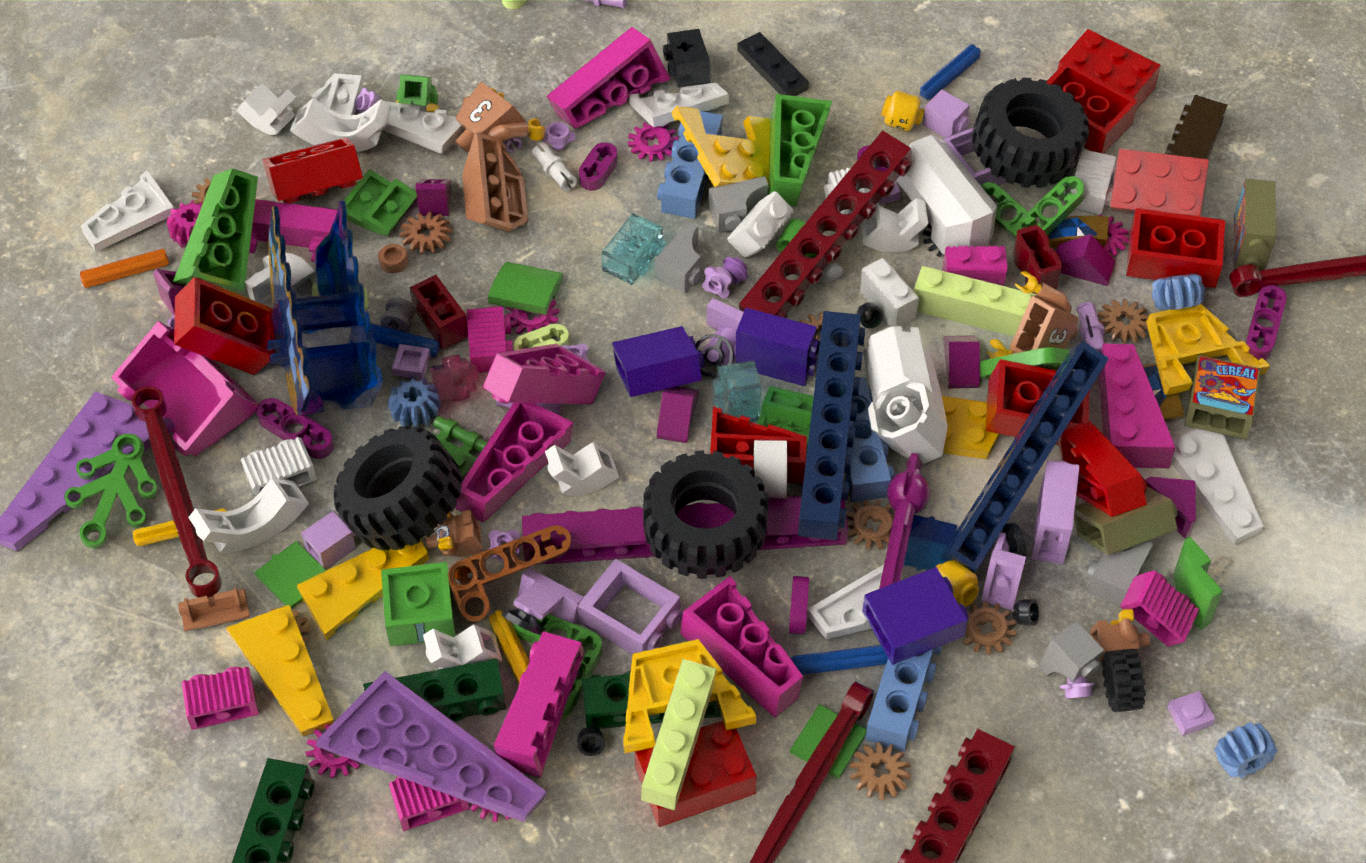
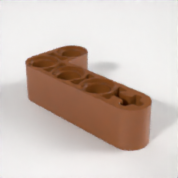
(512, 565)

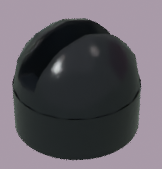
(874, 312)
(1026, 612)
(583, 742)

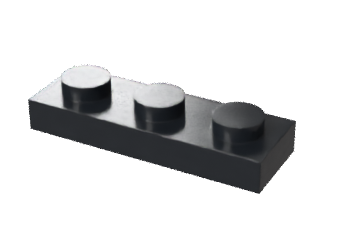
(772, 65)

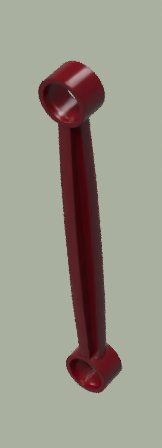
(1248, 280)
(176, 491)
(813, 775)

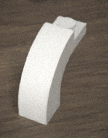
(320, 124)
(254, 522)

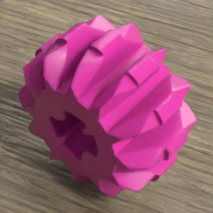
(182, 222)

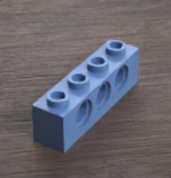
(685, 175)
(867, 480)
(894, 727)

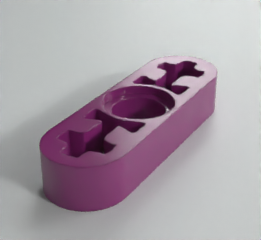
(1262, 312)
(288, 417)

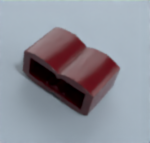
(1036, 257)

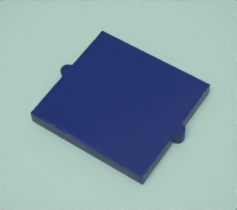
(927, 542)

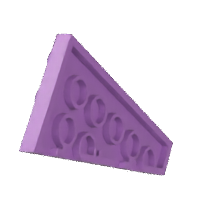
(86, 437)
(413, 740)

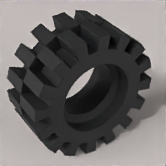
(1123, 680)

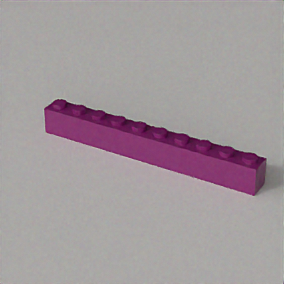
(620, 532)

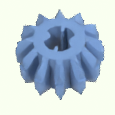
(1178, 292)
(414, 402)
(1245, 750)

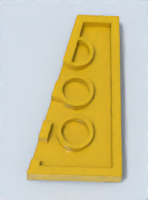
(350, 586)
(282, 661)

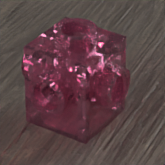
(445, 372)

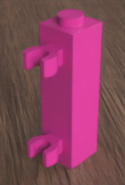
(298, 224)

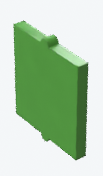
(287, 571)
(814, 732)

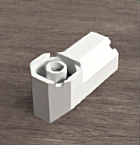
(954, 199)
(905, 393)

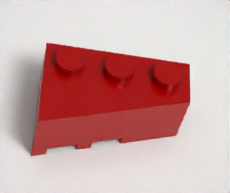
(737, 436)
(1104, 473)

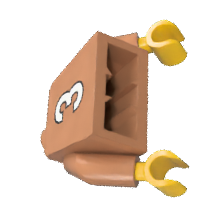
(493, 116)
(1044, 323)

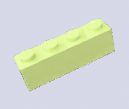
(970, 301)
(678, 734)

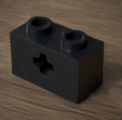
(687, 58)

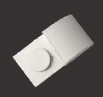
(266, 110)
(893, 231)
(302, 279)
(771, 466)
(582, 472)
(468, 647)

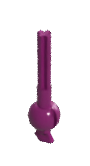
(907, 495)

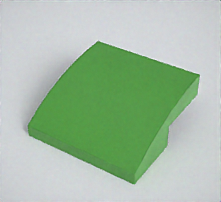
(378, 203)
(525, 287)
(787, 410)
(1194, 582)

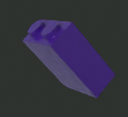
(778, 346)
(657, 361)
(915, 615)

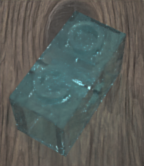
(632, 249)
(738, 390)

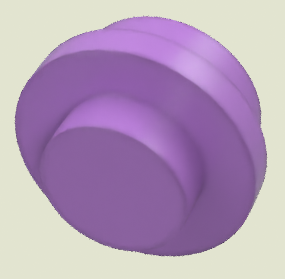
(737, 269)

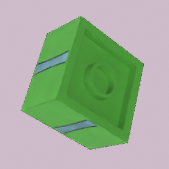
(417, 602)

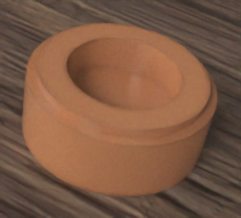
(393, 258)

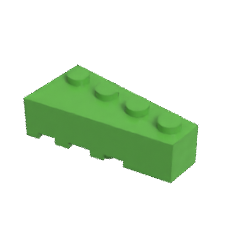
(794, 139)
(222, 233)

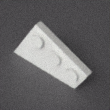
(658, 108)
(842, 611)

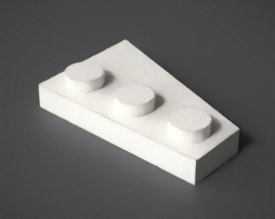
(423, 128)
(131, 213)

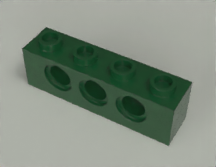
(452, 682)
(607, 713)
(277, 781)

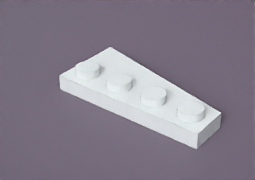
(1218, 483)

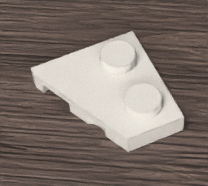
(340, 93)

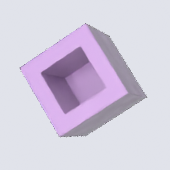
(946, 114)
(329, 540)

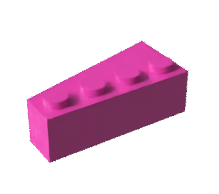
(608, 79)
(543, 376)
(1131, 411)
(512, 457)
(743, 647)
(539, 703)

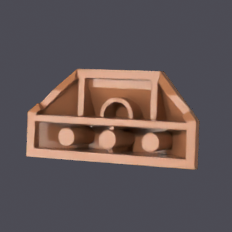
(493, 185)

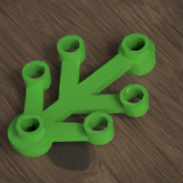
(112, 485)

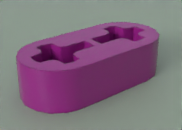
(603, 168)
(799, 603)

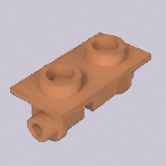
(214, 610)

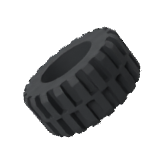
(1023, 157)
(397, 488)
(700, 549)

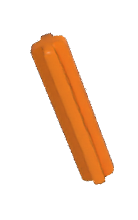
(124, 268)

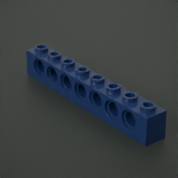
(834, 379)
(1025, 456)

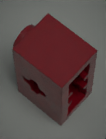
(439, 311)

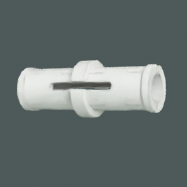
(554, 167)

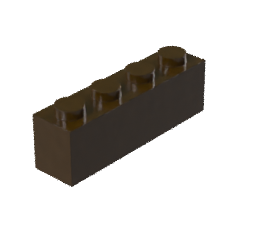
(1199, 128)

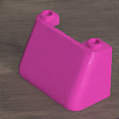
(196, 390)

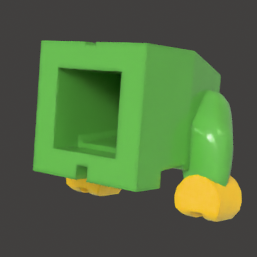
(417, 90)

